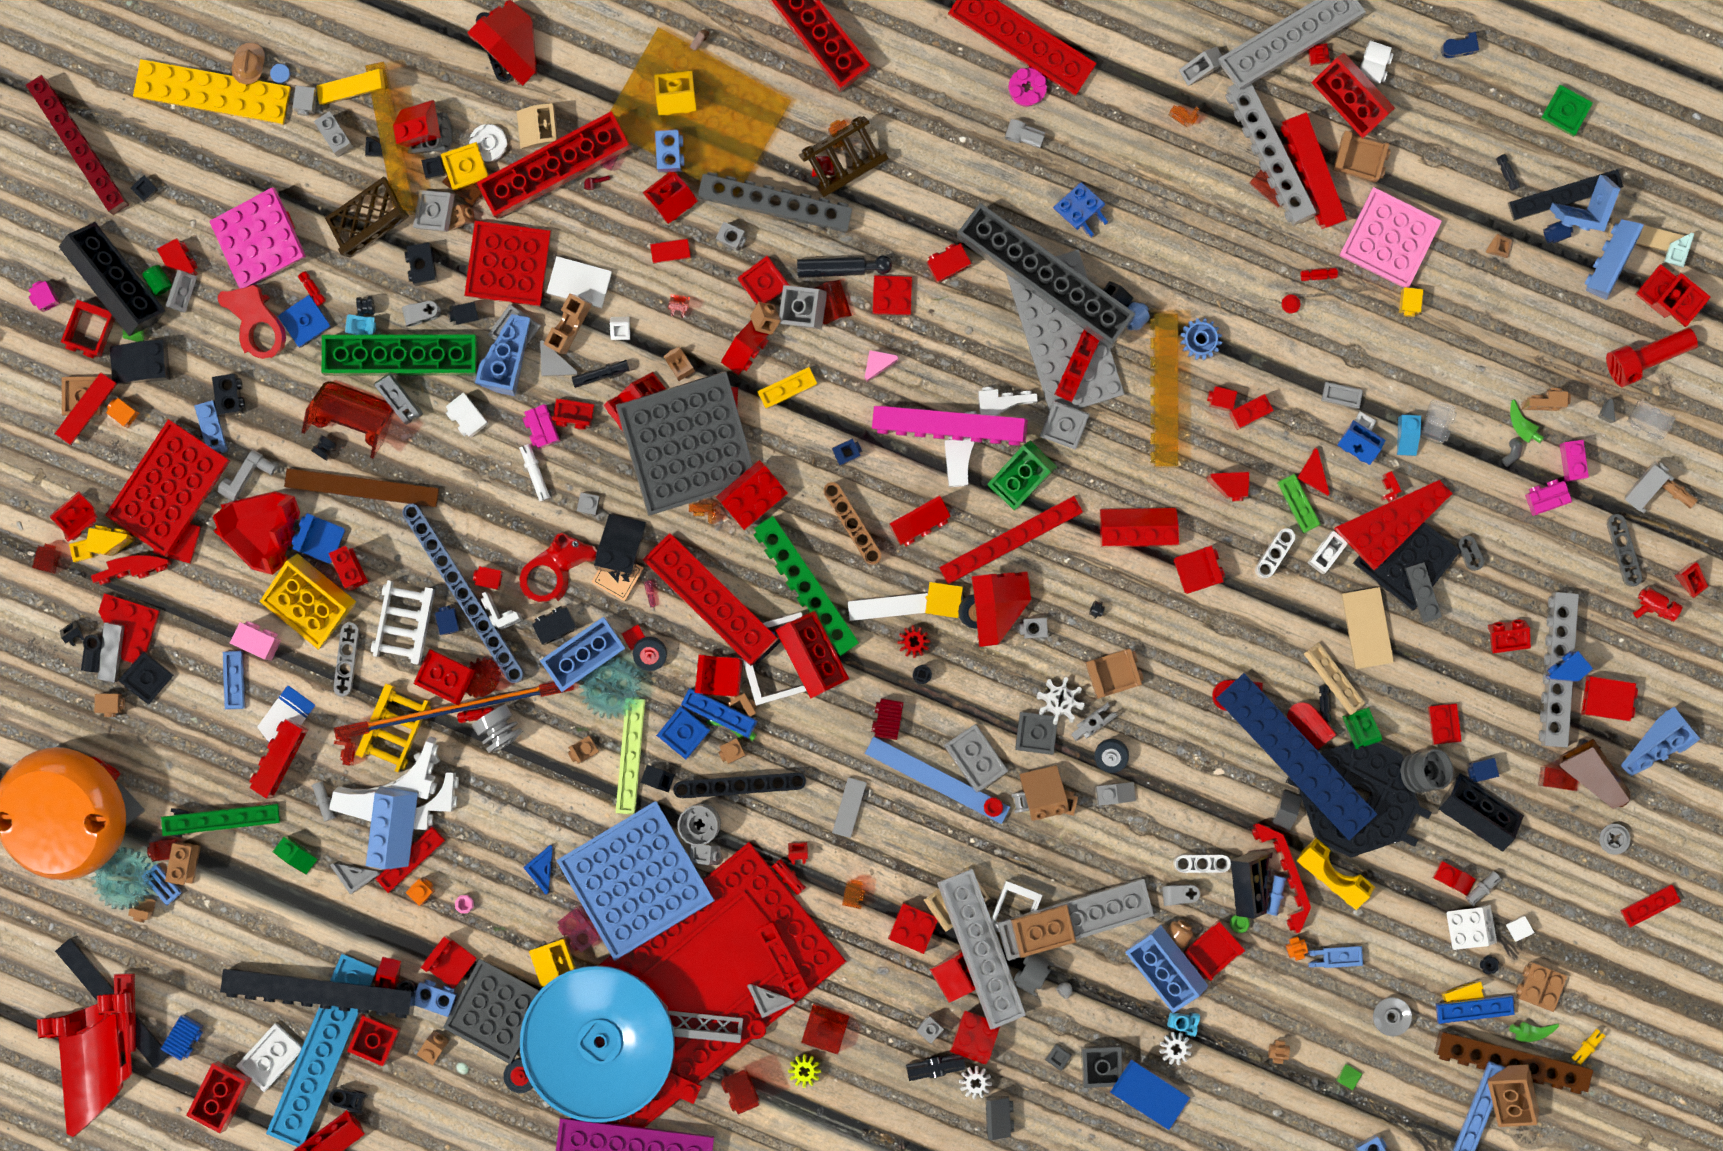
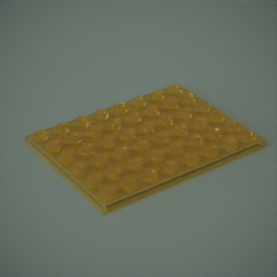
(730, 118)

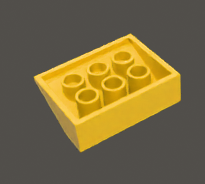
(307, 601)

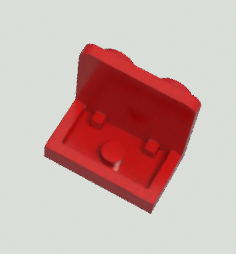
(74, 516)
(1199, 569)
(718, 675)

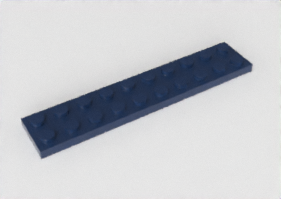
(1296, 756)

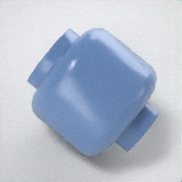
(1141, 315)

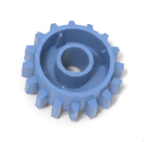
(1200, 328)

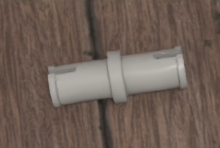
(323, 801)
(1483, 888)

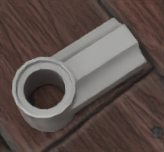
(1020, 132)

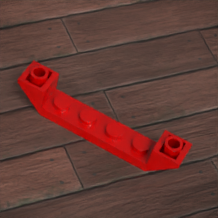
(1297, 918)

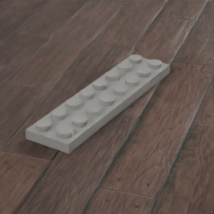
(1288, 39)
(1094, 912)
(981, 949)

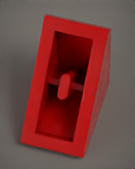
(1692, 579)

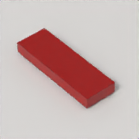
(1650, 905)

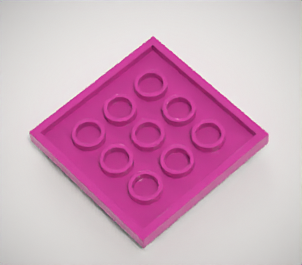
(257, 238)

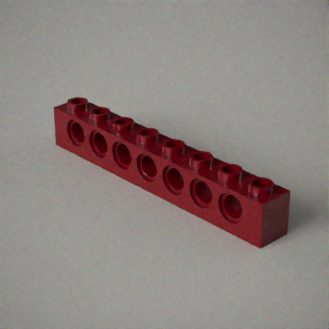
(77, 144)

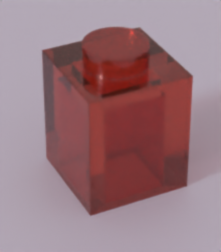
(46, 558)

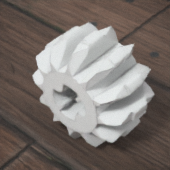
(1181, 1044)
(976, 1089)

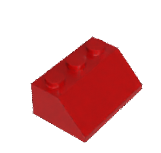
(920, 521)

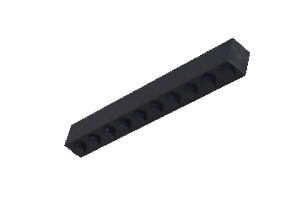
(318, 991)

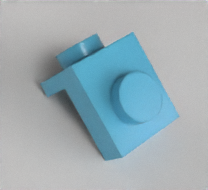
(360, 325)

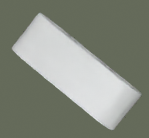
(1281, 546)
(1211, 866)

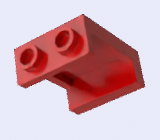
(348, 568)
(1609, 698)
(1213, 951)

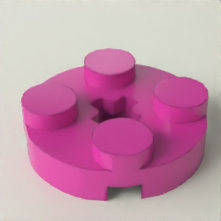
(1025, 76)

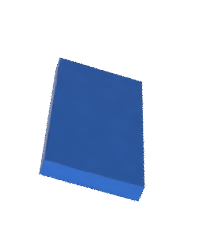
(1150, 1094)

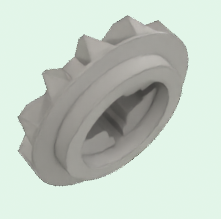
(1623, 839)

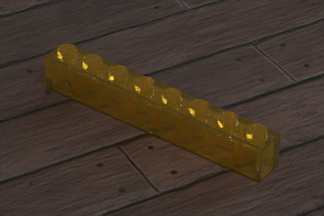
(392, 153)
(1164, 391)

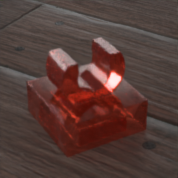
(679, 303)

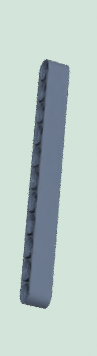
(455, 587)

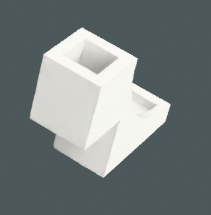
(442, 801)

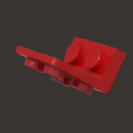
(449, 961)

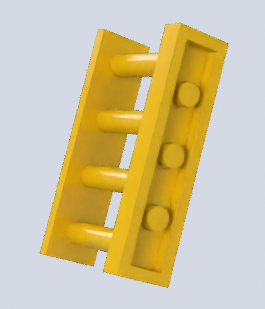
(380, 712)

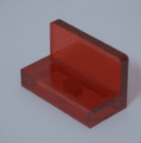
(836, 302)

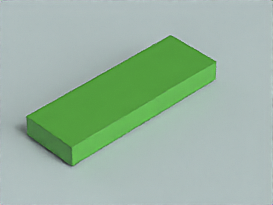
(1298, 503)

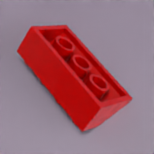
(1139, 527)
(812, 654)
(278, 759)

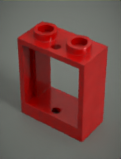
(79, 307)

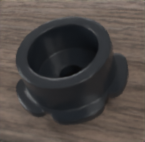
(1097, 609)
(1484, 965)

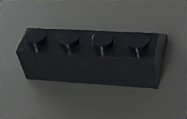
(1481, 812)

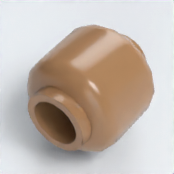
(1180, 933)

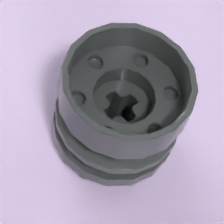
(1426, 771)

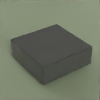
(1058, 1057)

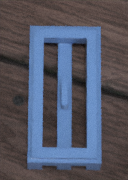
(172, 896)

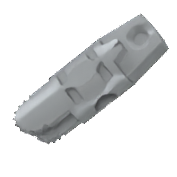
(1086, 729)

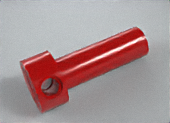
(1628, 364)

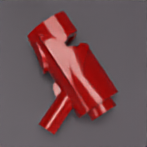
(1657, 602)

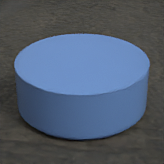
(280, 73)

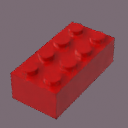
(1353, 95)

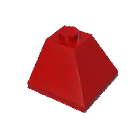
(1231, 485)

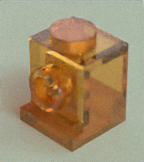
(853, 894)

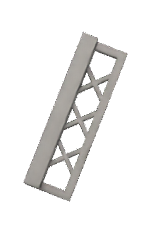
(707, 1034)

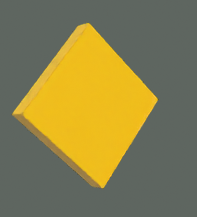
(464, 166)

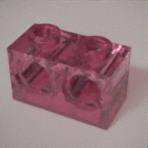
(582, 926)

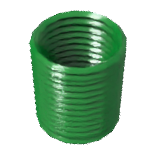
(157, 280)

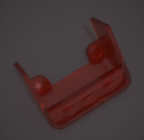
(350, 409)

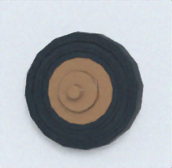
(967, 612)

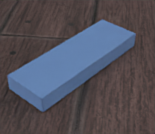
(233, 680)

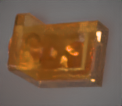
(834, 127)

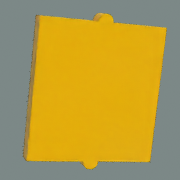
(943, 600)

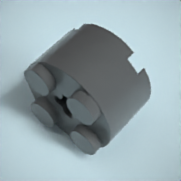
(1034, 973)

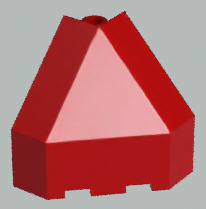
(509, 39)
(259, 529)
(999, 604)

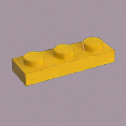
(787, 388)

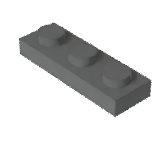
(1423, 592)

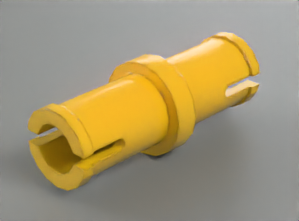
(1588, 1047)

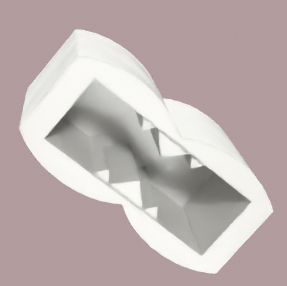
(1375, 61)
(466, 415)

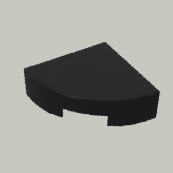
(373, 148)

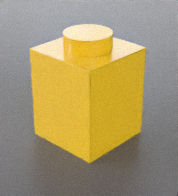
(1410, 301)

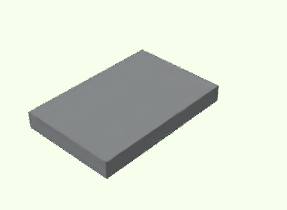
(976, 758)

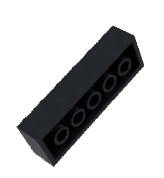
(112, 278)

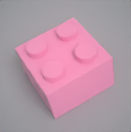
(258, 642)

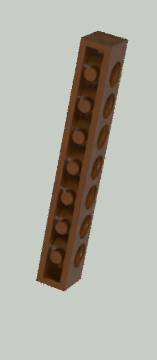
(1581, 1075)

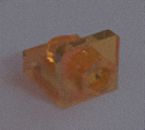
(1181, 116)
(700, 509)

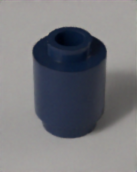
(1557, 232)

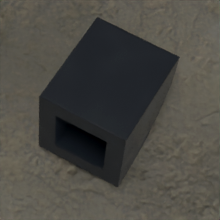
(1118, 293)
(657, 778)

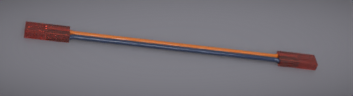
(362, 727)

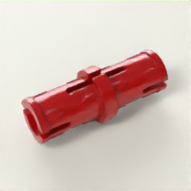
(788, 876)

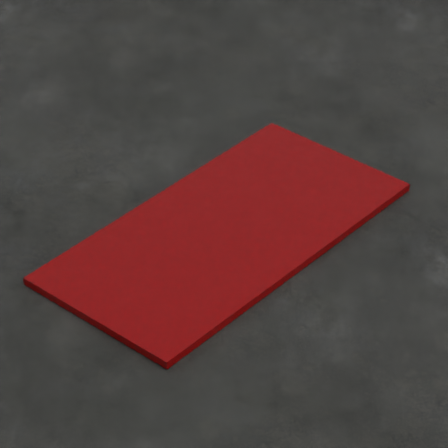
(713, 957)

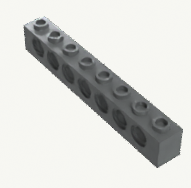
(842, 211)

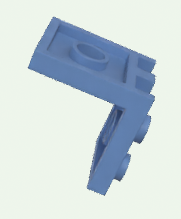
(1598, 210)

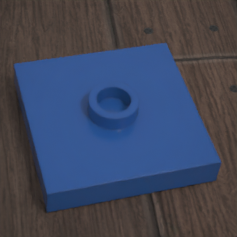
(304, 321)
(683, 732)

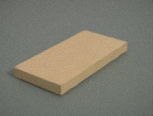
(1367, 628)

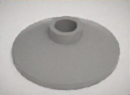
(1401, 1020)

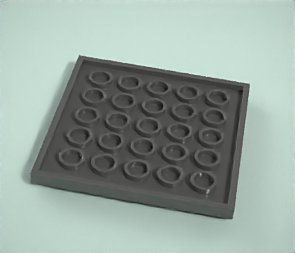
(685, 442)

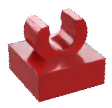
(1318, 55)
(798, 851)

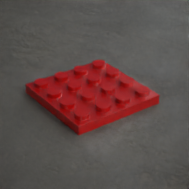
(507, 263)

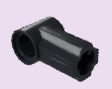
(91, 655)

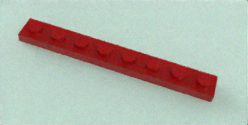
(1010, 540)

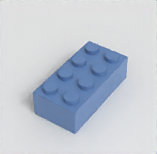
(1166, 969)

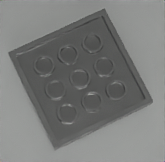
(492, 1011)

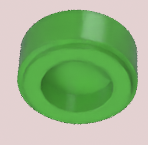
(1239, 924)

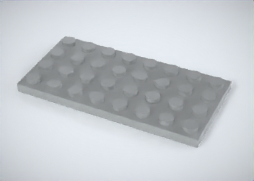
(1053, 341)

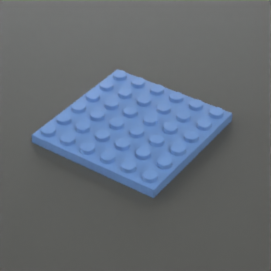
(635, 880)

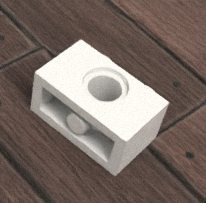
(1327, 552)

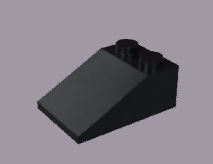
(140, 362)
(620, 545)

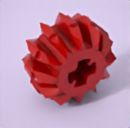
(907, 643)

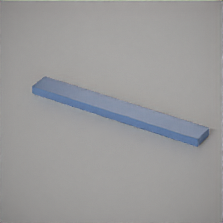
(931, 777)

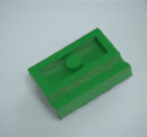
(1362, 728)

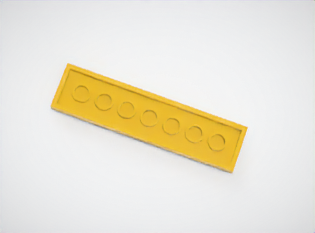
(211, 92)

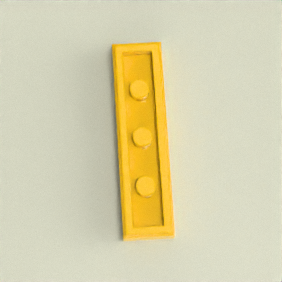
(350, 86)

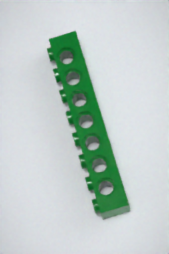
(771, 527)

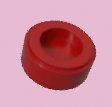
(993, 807)
(756, 1029)

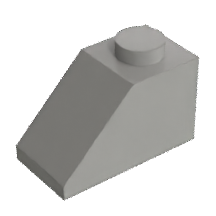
(1201, 66)
(1115, 793)

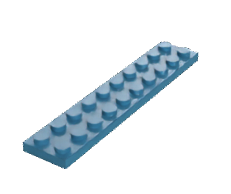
(318, 1059)

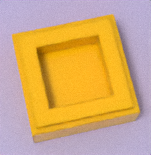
(78, 551)

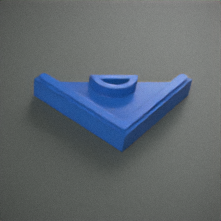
(540, 869)

